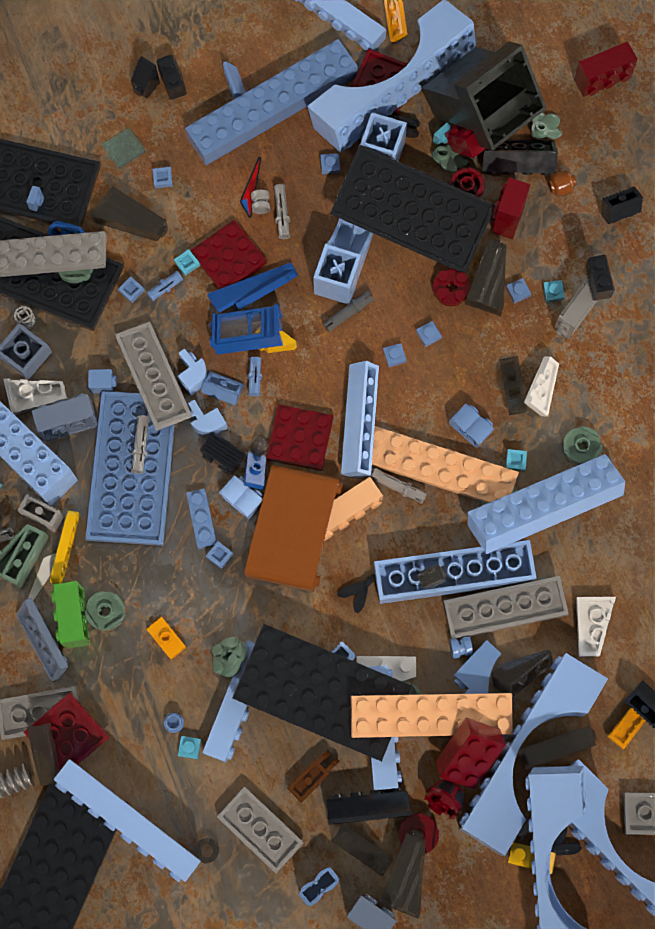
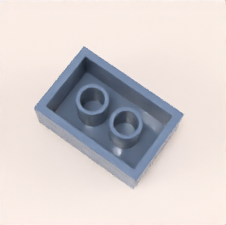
(65, 417)
(369, 916)

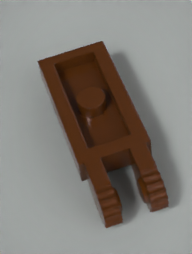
(311, 777)

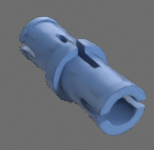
(164, 286)
(254, 373)

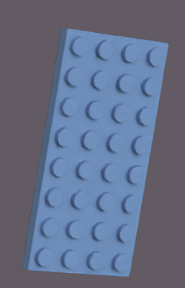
(123, 503)

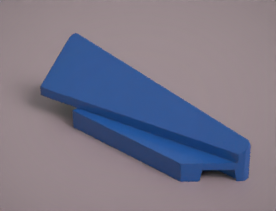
(251, 289)

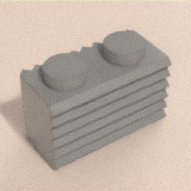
(40, 513)

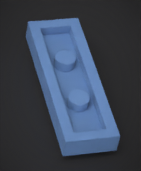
(201, 518)

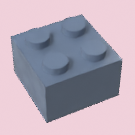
(24, 351)

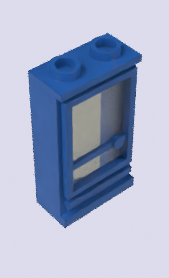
(246, 330)

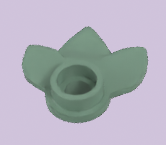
(546, 126)
(448, 159)

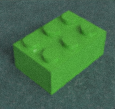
(70, 614)

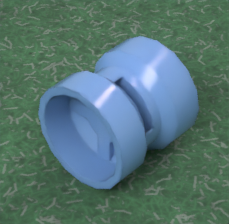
(461, 647)

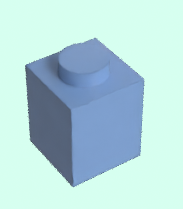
(101, 381)

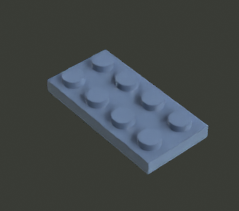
(41, 640)

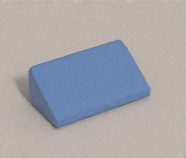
(233, 79)
(222, 388)

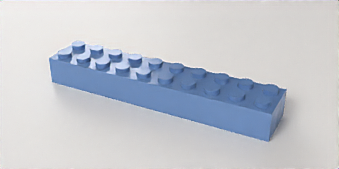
(271, 102)

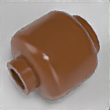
(562, 183)

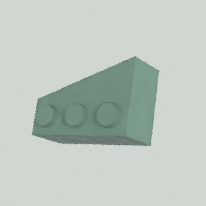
(21, 554)

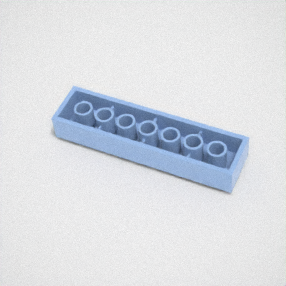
(545, 503)
(466, 570)
(127, 820)

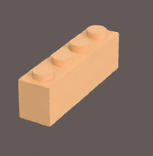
(353, 505)

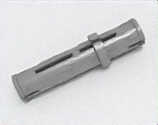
(283, 229)
(140, 444)
(403, 488)

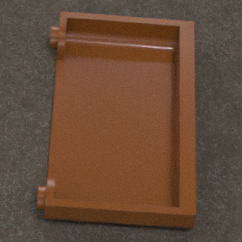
(292, 528)

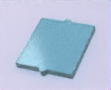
(124, 148)

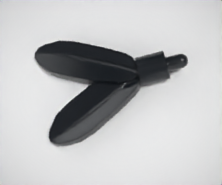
(360, 589)
(564, 849)

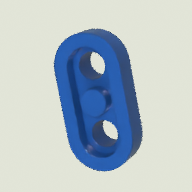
(65, 229)

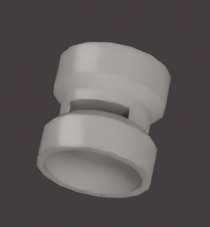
(260, 201)
(27, 320)

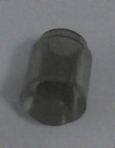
(432, 576)

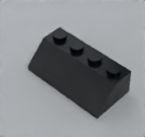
(521, 157)
(368, 807)

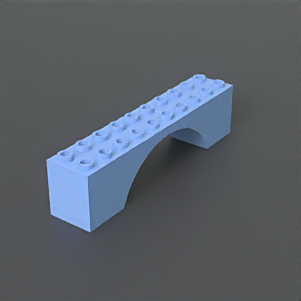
(344, 112)
(349, 244)
(33, 459)
(555, 802)
(495, 812)
(593, 832)

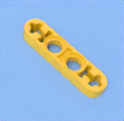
(64, 547)

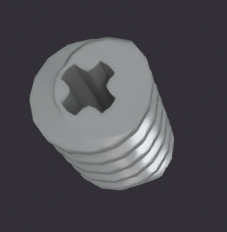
(15, 780)

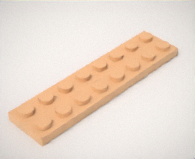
(441, 467)
(427, 713)

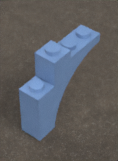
(476, 672)

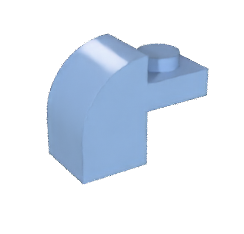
(195, 374)
(207, 423)

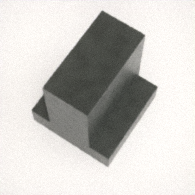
(487, 93)

